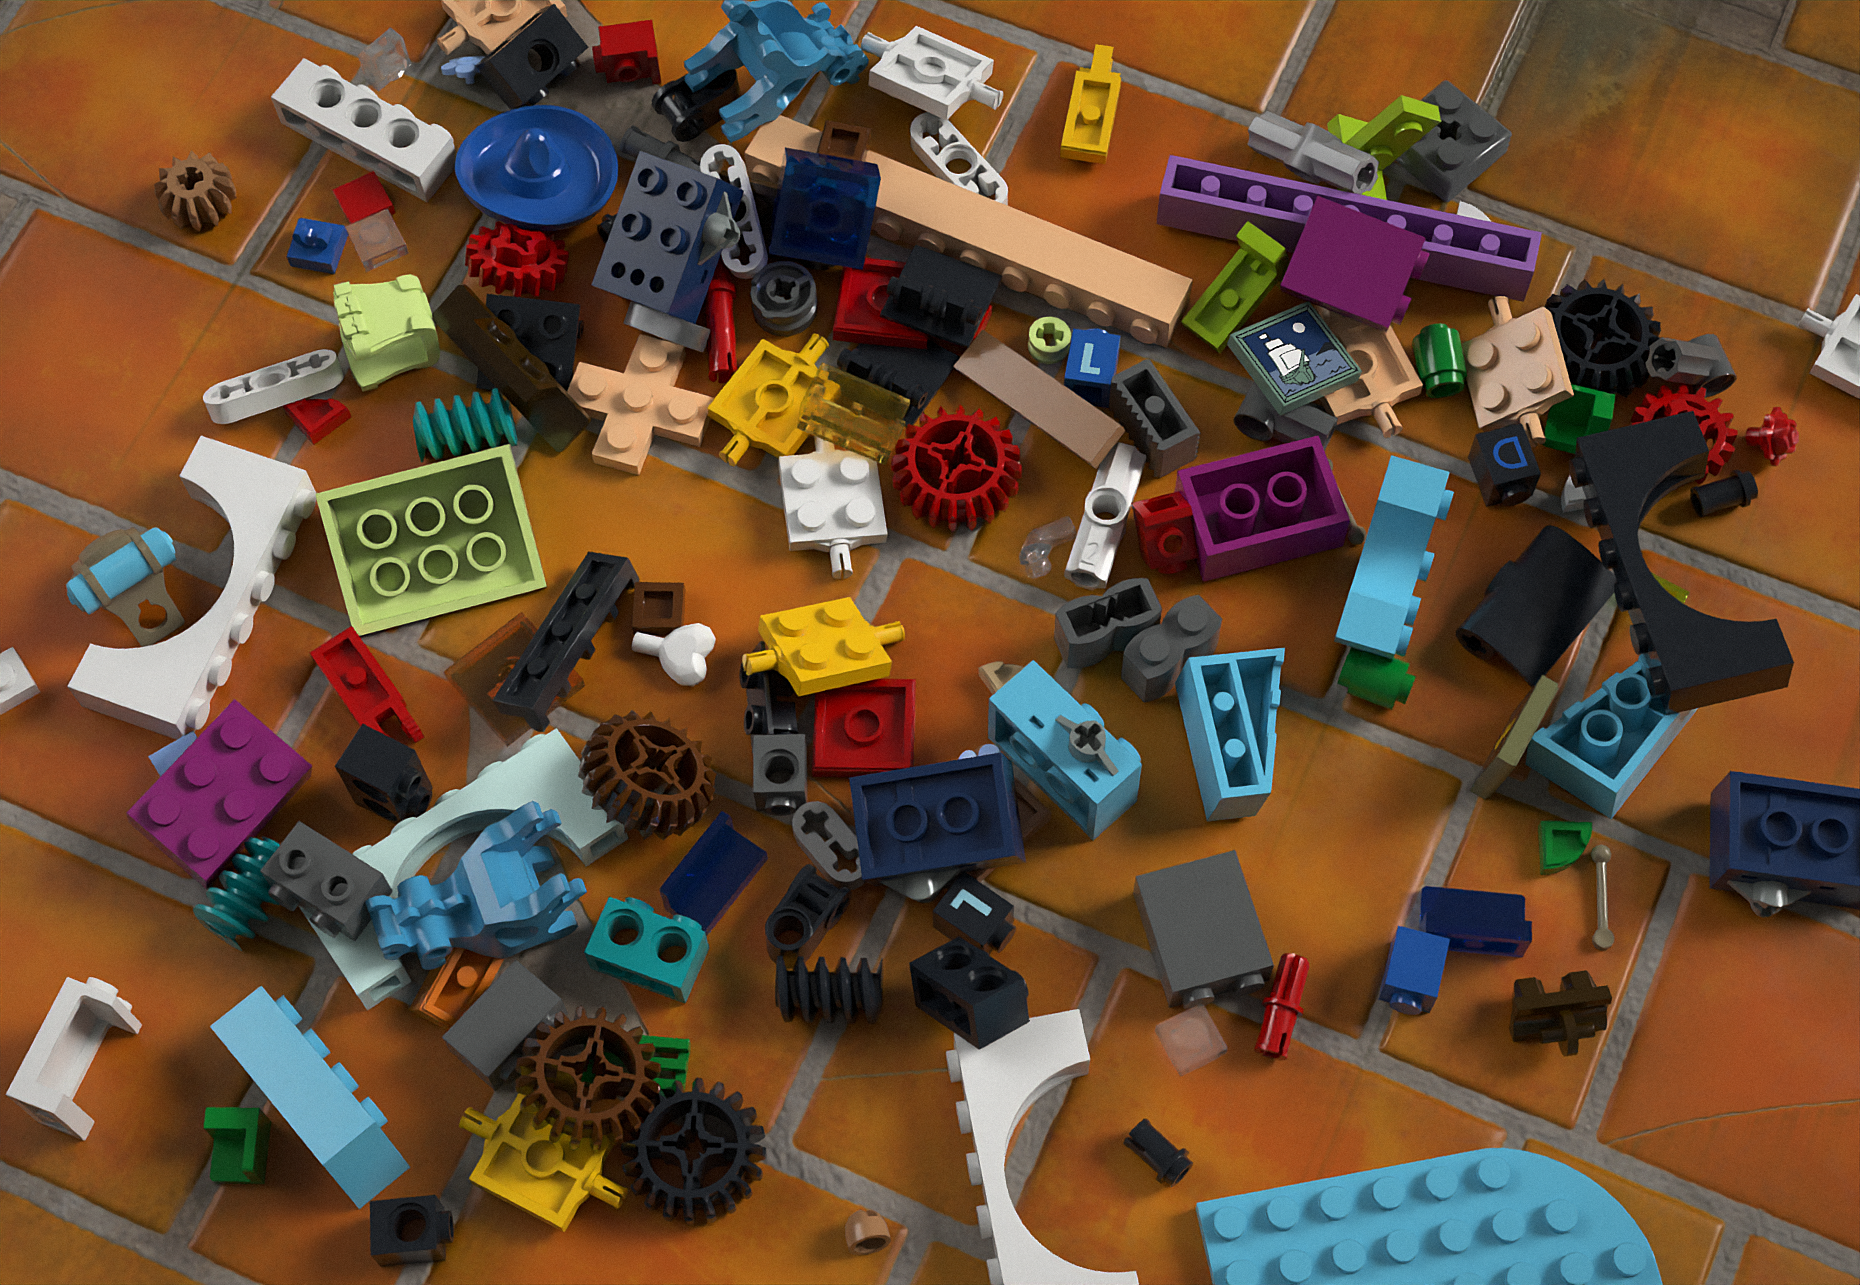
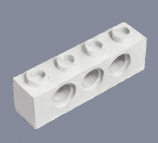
(338, 117)

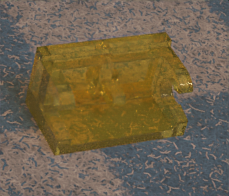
(853, 413)

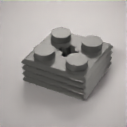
(1458, 147)

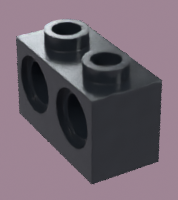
(384, 776)
(969, 992)

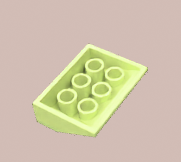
(431, 540)

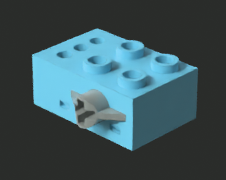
(1064, 749)

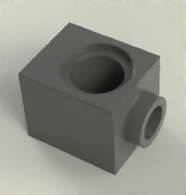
(776, 754)

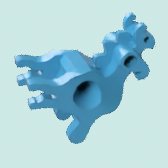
(780, 54)
(487, 902)

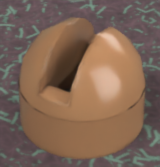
(866, 1232)

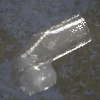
(1039, 545)

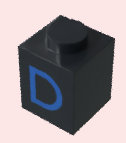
(1504, 466)

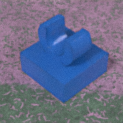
(317, 245)

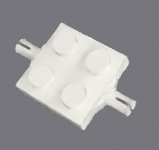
(930, 72)
(1840, 347)
(832, 503)

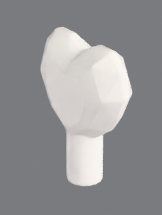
(680, 652)

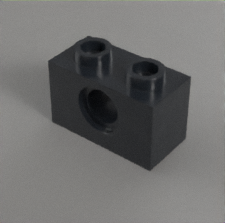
(508, 66)

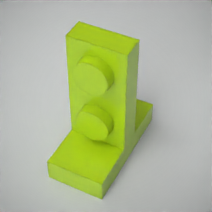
(1387, 134)
(1238, 288)

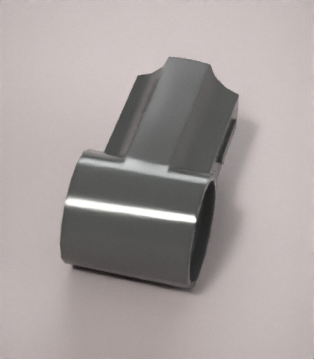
(1692, 362)
(1262, 422)

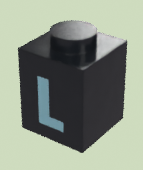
(975, 915)

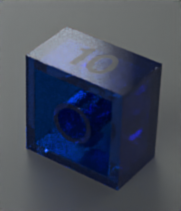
(824, 208)

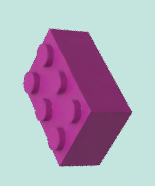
(1263, 508)
(219, 793)

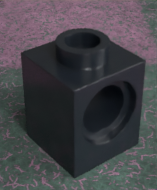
(389, 1219)

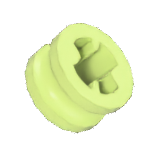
(1036, 343)

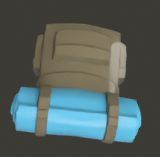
(121, 573)

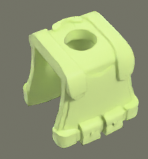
(385, 329)

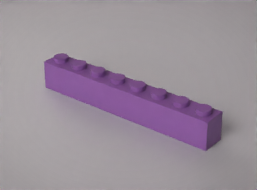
(1462, 249)

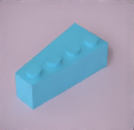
(1607, 741)
(311, 1094)

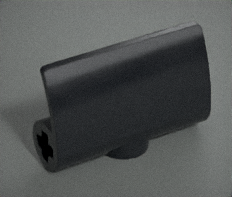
(1538, 604)

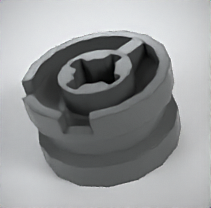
(775, 313)

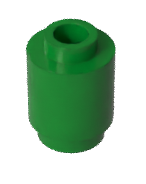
(1439, 360)
(1376, 678)

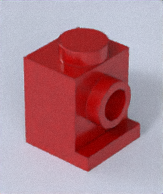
(627, 52)
(1158, 519)

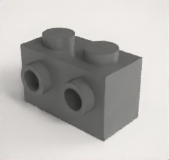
(323, 881)

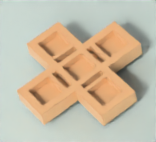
(640, 404)

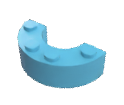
(1394, 559)

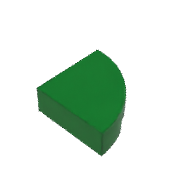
(1561, 844)

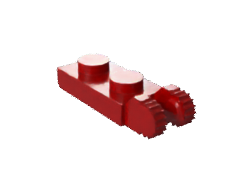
(363, 683)

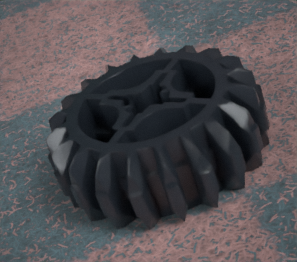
(1627, 332)
(717, 1152)

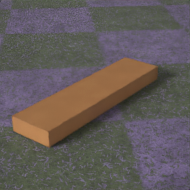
(1039, 399)

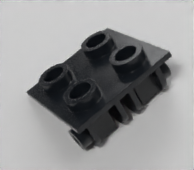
(940, 296)
(544, 329)
(902, 370)

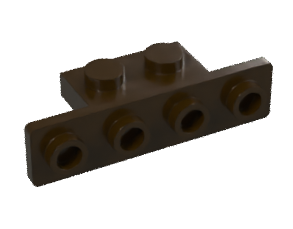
(511, 367)

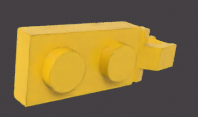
(1092, 109)

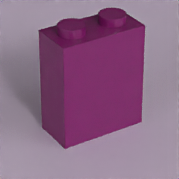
(1354, 265)

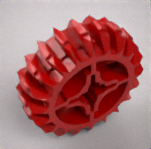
(939, 449)

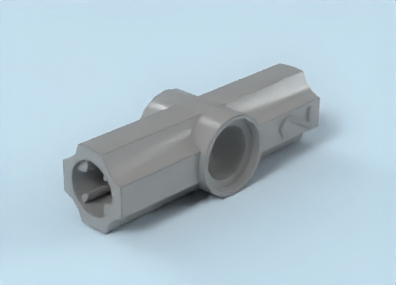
(1313, 153)

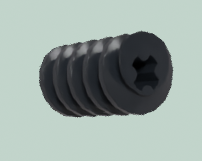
(829, 990)

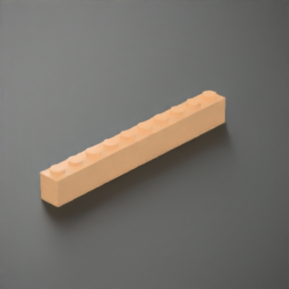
(993, 236)

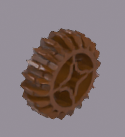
(647, 775)
(567, 1073)

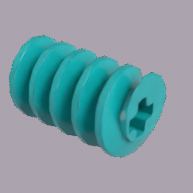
(463, 424)
(241, 896)

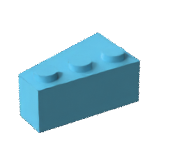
(1230, 727)

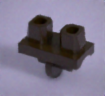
(1561, 1015)

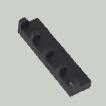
(565, 638)

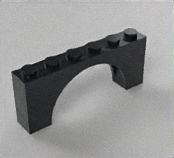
(1689, 654)

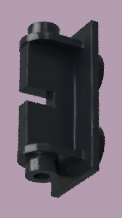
(764, 713)

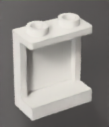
(65, 1051)

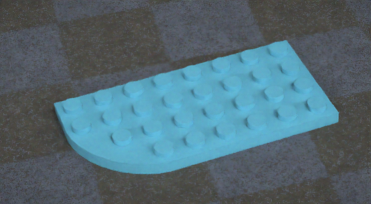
(1431, 1222)

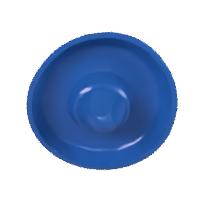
(538, 168)

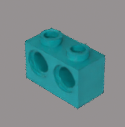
(640, 960)

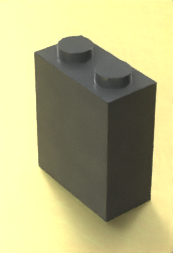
(1203, 930)

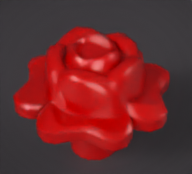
(1775, 436)

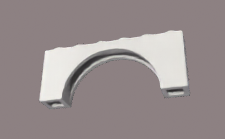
(173, 681)
(997, 1092)

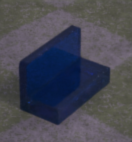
(712, 874)
(1476, 920)

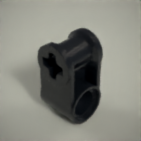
(696, 108)
(809, 908)

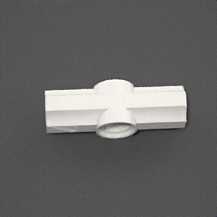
(1098, 538)

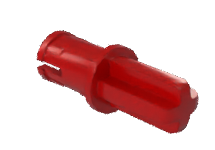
(1282, 1007)

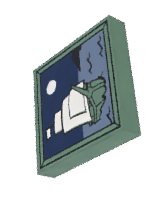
(1294, 358)

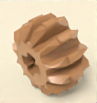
(195, 191)

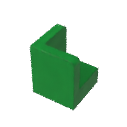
(1578, 416)
(238, 1145)

